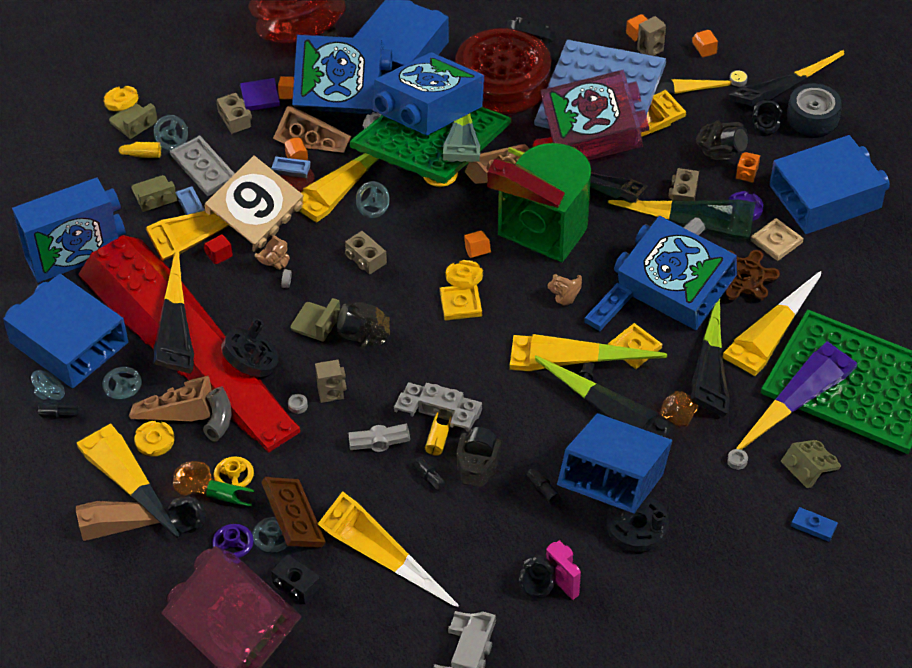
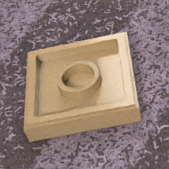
(776, 239)

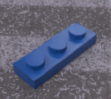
(608, 306)

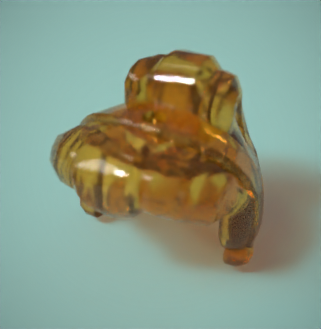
(679, 408)
(191, 478)

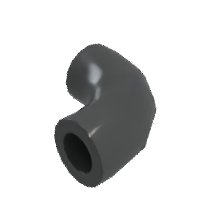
(220, 415)

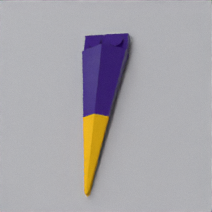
(818, 374)

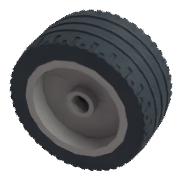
(814, 110)

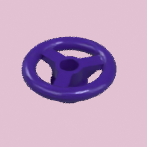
(233, 539)

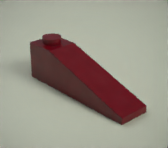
(521, 182)

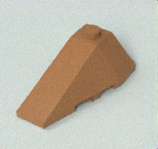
(312, 131)
(478, 170)
(183, 404)
(108, 518)

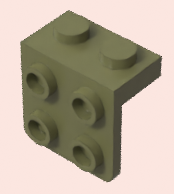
(134, 119)
(154, 193)
(316, 320)
(809, 460)

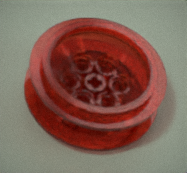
(286, 19)
(512, 67)

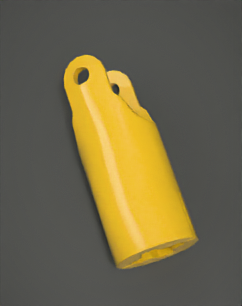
(142, 150)
(437, 437)

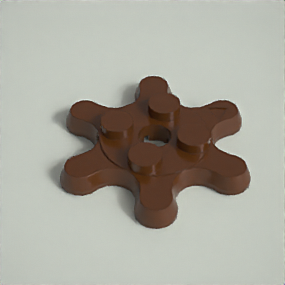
(757, 276)

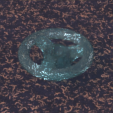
(164, 132)
(379, 199)
(123, 385)
(44, 388)
(272, 531)

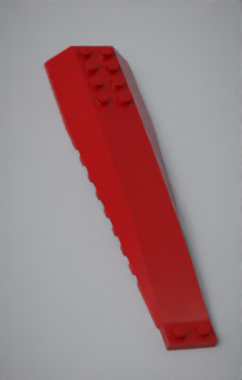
(134, 285)

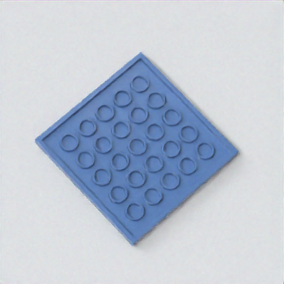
(587, 60)

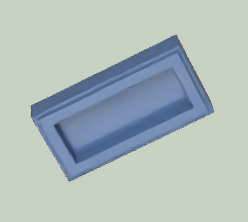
(291, 167)
(189, 201)

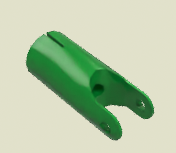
(225, 492)

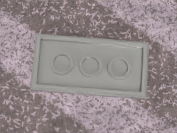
(202, 165)

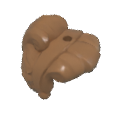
(274, 253)
(565, 289)

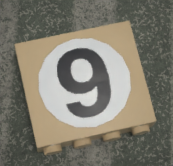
(255, 202)

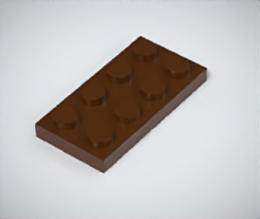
(293, 512)

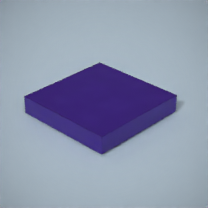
(260, 94)

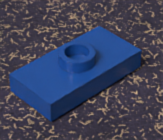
(814, 524)

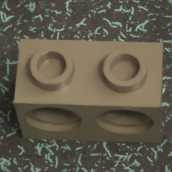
(651, 36)
(234, 112)
(684, 184)
(365, 252)
(330, 380)

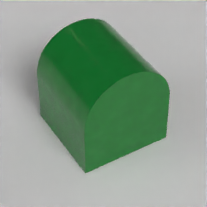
(545, 227)

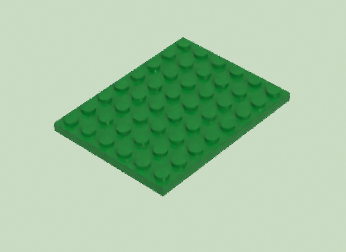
(424, 153)
(871, 399)

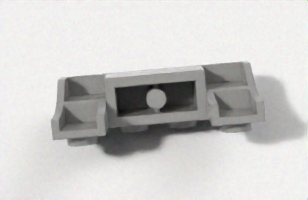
(439, 399)
(474, 639)

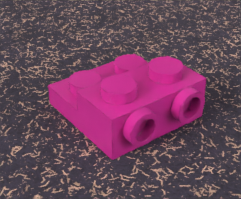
(566, 572)

